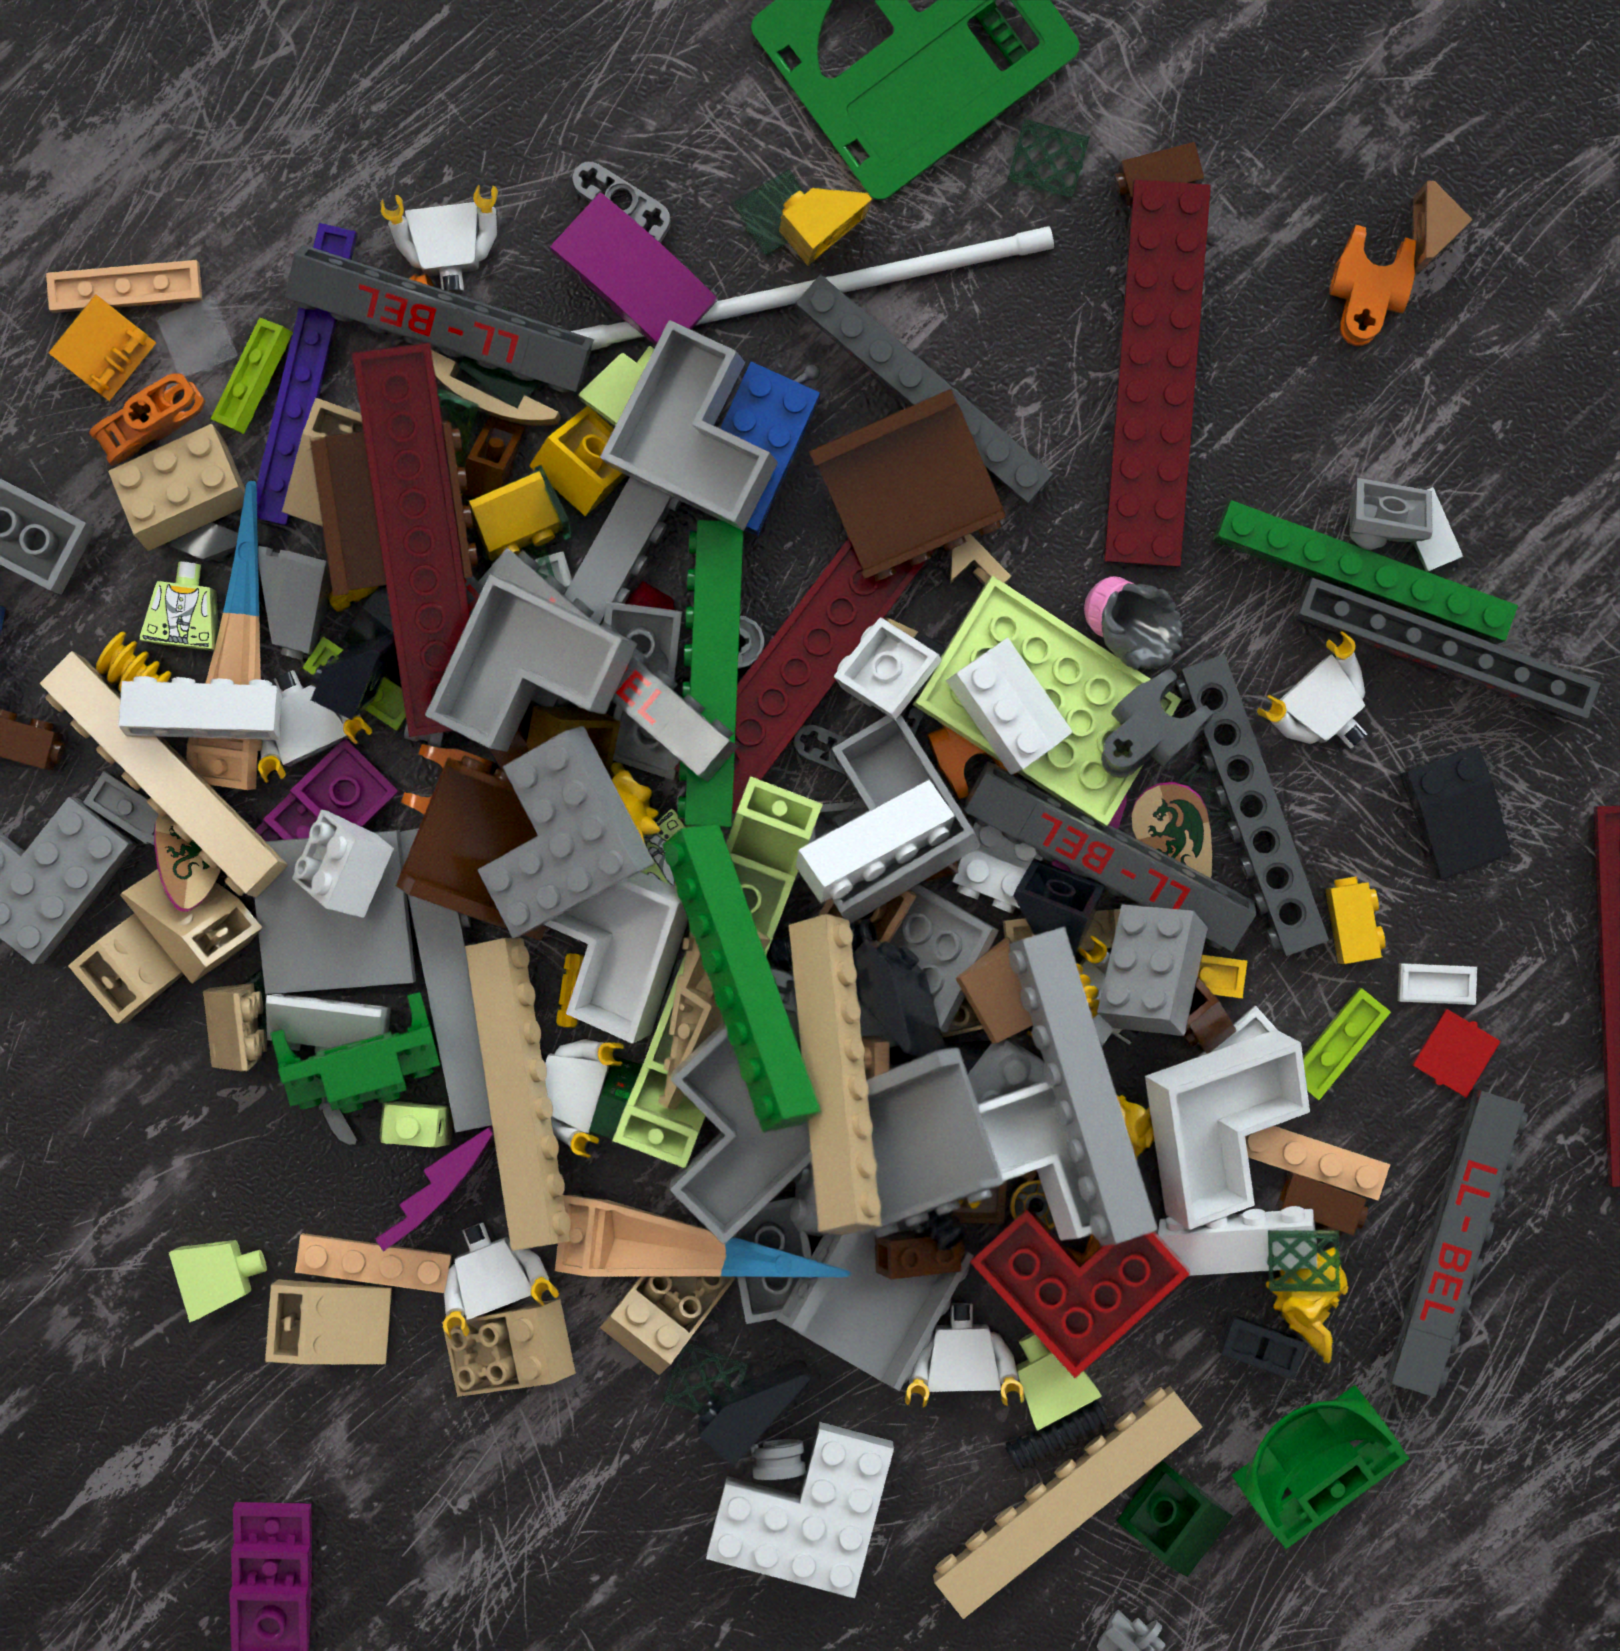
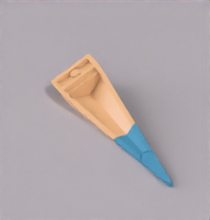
(236, 658)
(628, 1241)

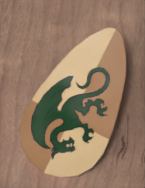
(1175, 823)
(181, 869)

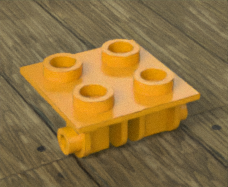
(102, 347)

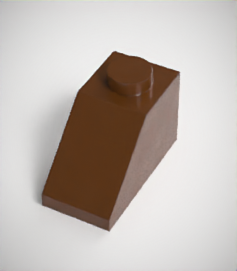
(492, 456)

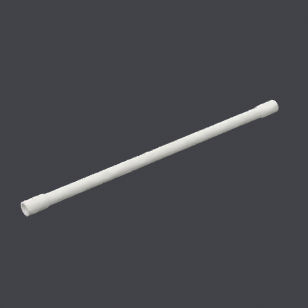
(1019, 244)

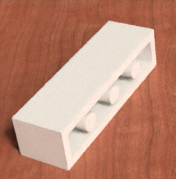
(200, 709)
(875, 842)
(1237, 1241)

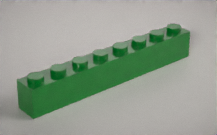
(1365, 572)
(713, 661)
(741, 978)

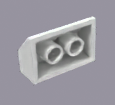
(1009, 706)
(324, 1021)

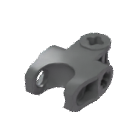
(1149, 730)

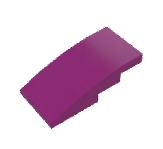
(632, 270)
(338, 784)
(445, 1178)
(271, 1577)

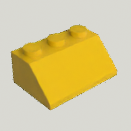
(820, 219)

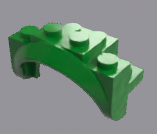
(361, 1068)
(1318, 1464)

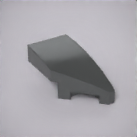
(208, 542)

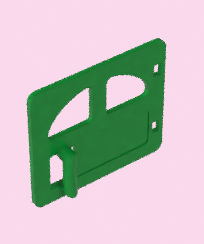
(921, 85)

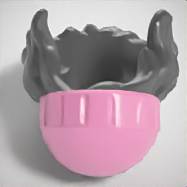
(1135, 622)

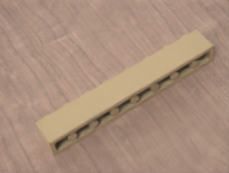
(165, 777)
(835, 1064)
(517, 1093)
(1066, 1501)

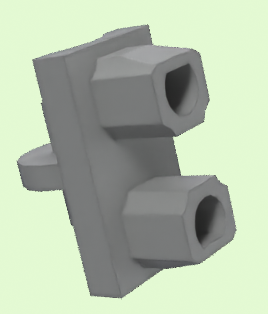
(1130, 1636)

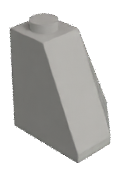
(294, 599)

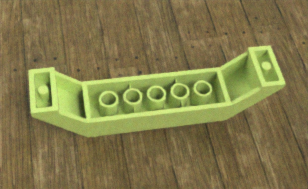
(764, 852)

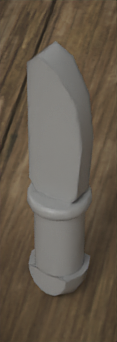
(337, 1123)

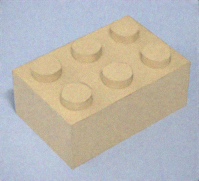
(179, 487)

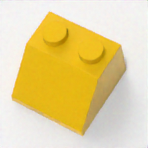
(574, 461)
(514, 516)

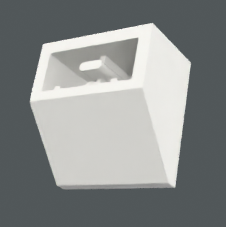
(342, 864)

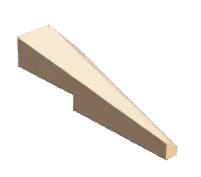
(693, 1015)

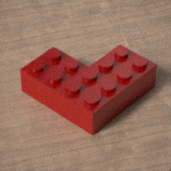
(1076, 1305)

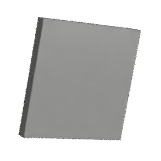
(327, 949)

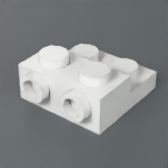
(886, 668)
(994, 868)

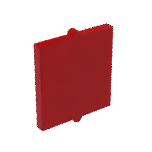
(1456, 1053)

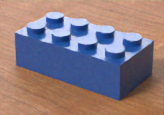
(774, 417)

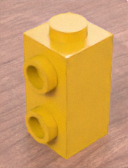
(1353, 921)

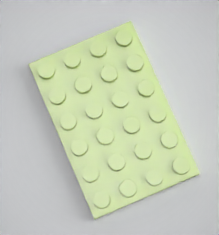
(1075, 674)

